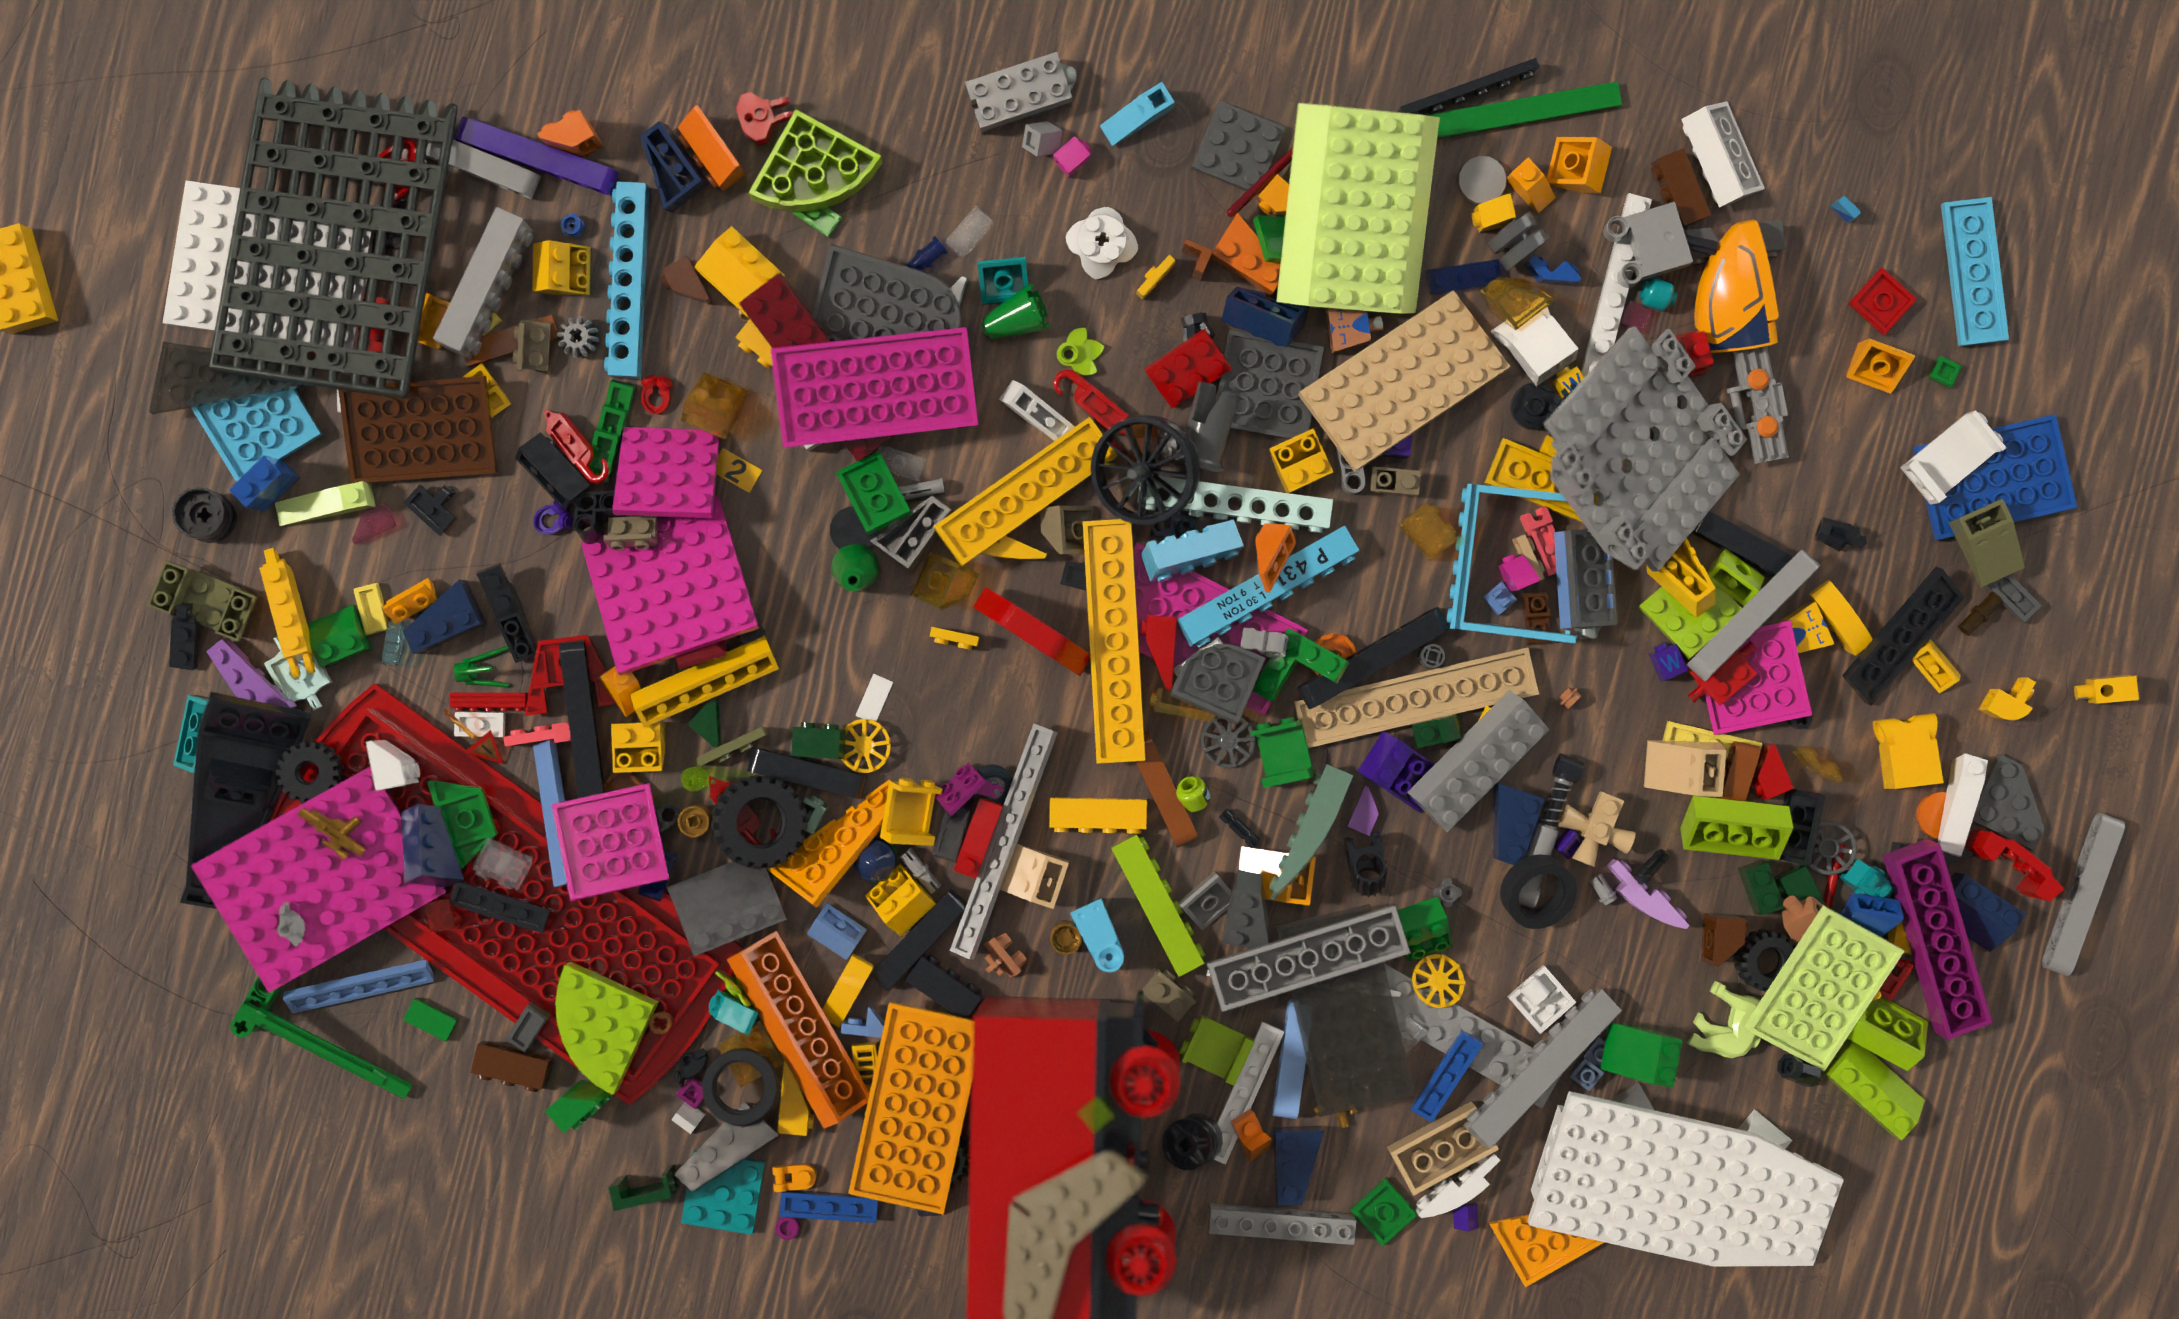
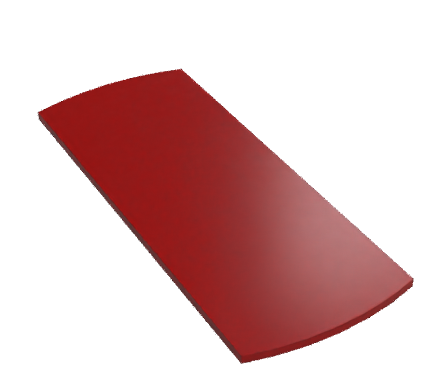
(509, 965)

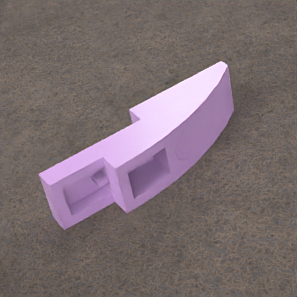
(1652, 903)

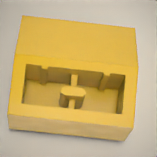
(561, 268)
(1300, 461)
(638, 747)
(900, 900)

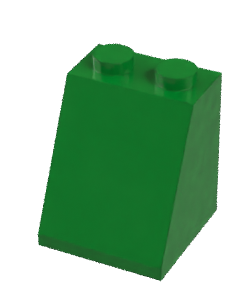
(1641, 1054)

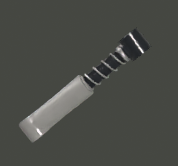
(1566, 772)

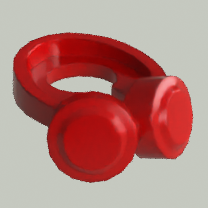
(664, 385)

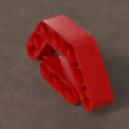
(1032, 631)

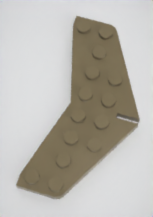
(1059, 1217)

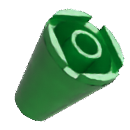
(1017, 315)
(855, 567)

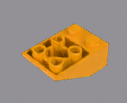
(1266, 863)

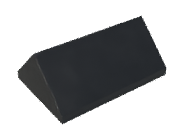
(1805, 815)

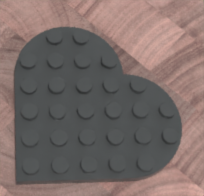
(880, 298)

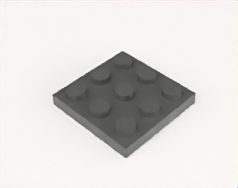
(1237, 146)

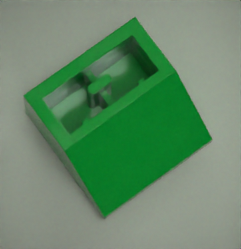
(1425, 928)
(577, 1105)

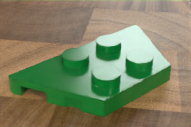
(465, 817)

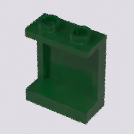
(624, 1197)

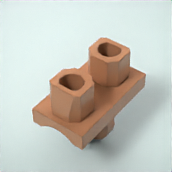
(997, 947)

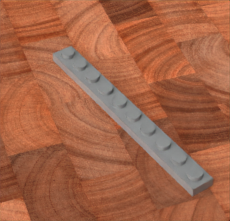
(1003, 841)

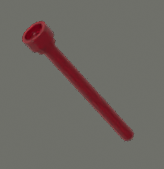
(1260, 184)

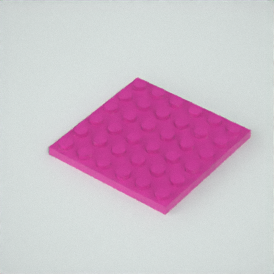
(672, 594)

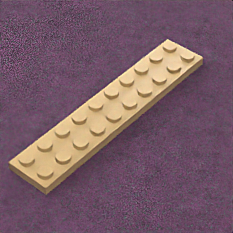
(1418, 697)

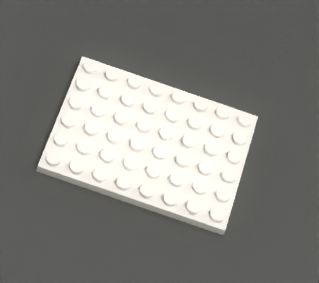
(202, 258)

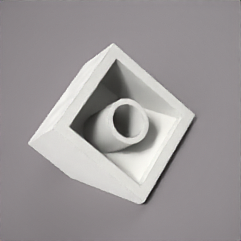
(391, 765)

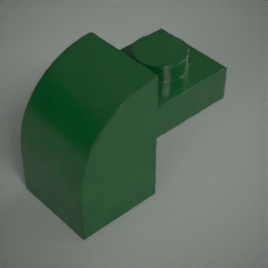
(1437, 731)

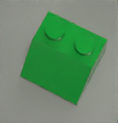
(338, 637)

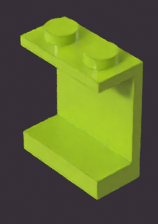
(1216, 1048)

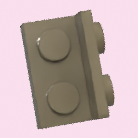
(533, 345)
(632, 532)
(1169, 995)

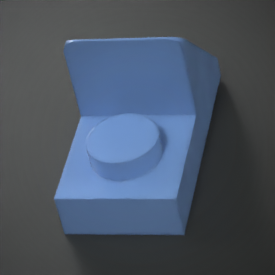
(872, 1027)

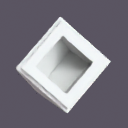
(688, 1117)

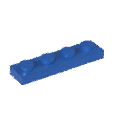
(1446, 1076)
(828, 1206)

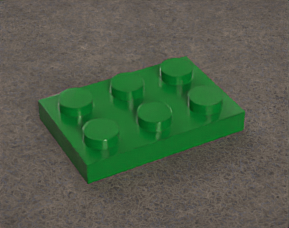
(873, 493)

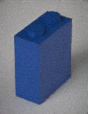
(264, 483)

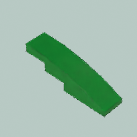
(612, 420)

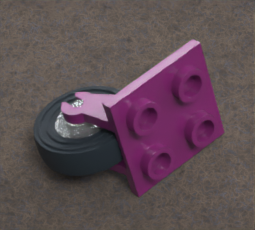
(987, 782)

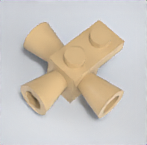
(1597, 828)

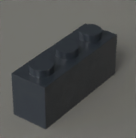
(552, 470)
(944, 986)

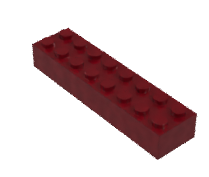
(788, 323)

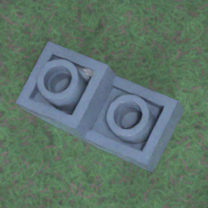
(1588, 1069)

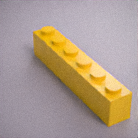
(703, 681)

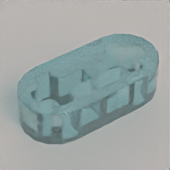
(393, 643)

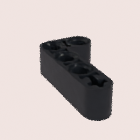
(595, 515)

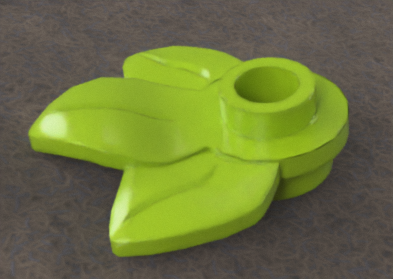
(1083, 351)
(734, 987)

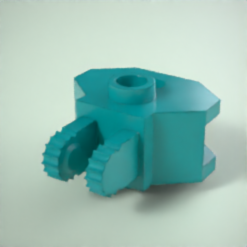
(1867, 880)

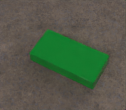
(430, 1019)

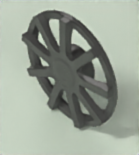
(1228, 742)
(1829, 849)

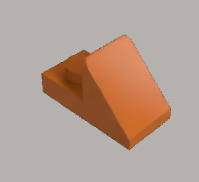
(1250, 1135)

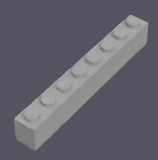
(1542, 1067)

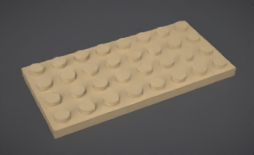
(1404, 381)

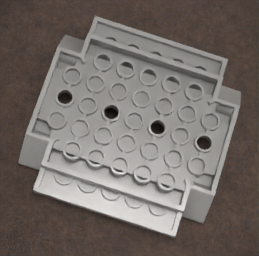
(1666, 479)

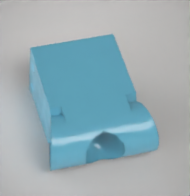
(1099, 935)

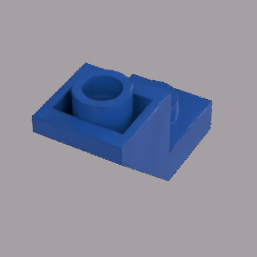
(1563, 275)

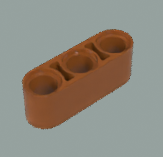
(1739, 770)

